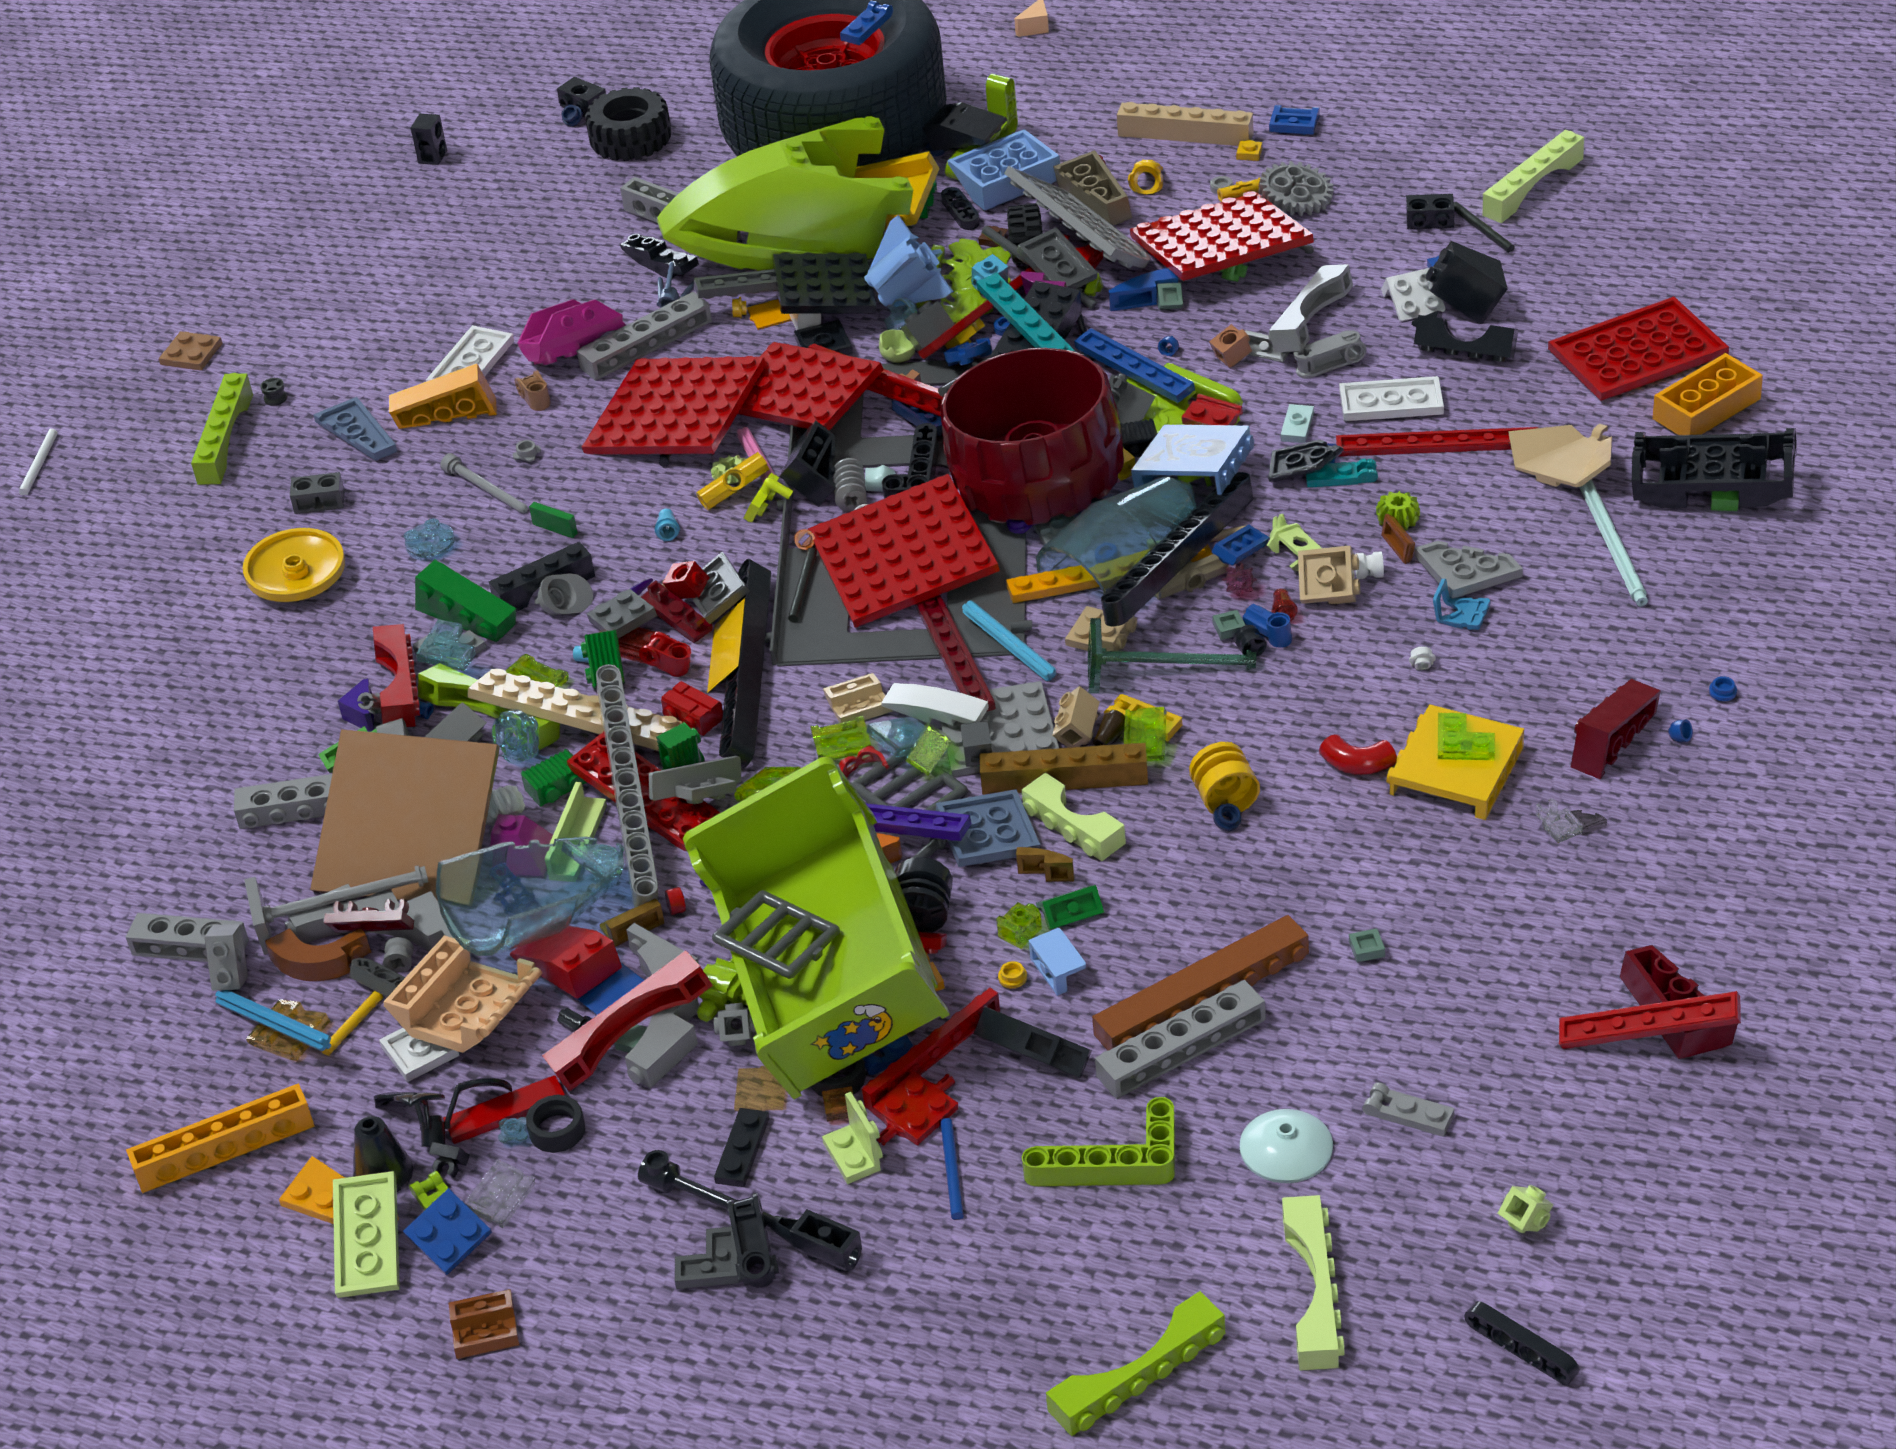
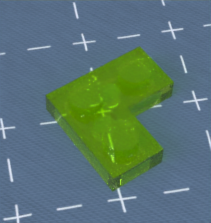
(1461, 745)

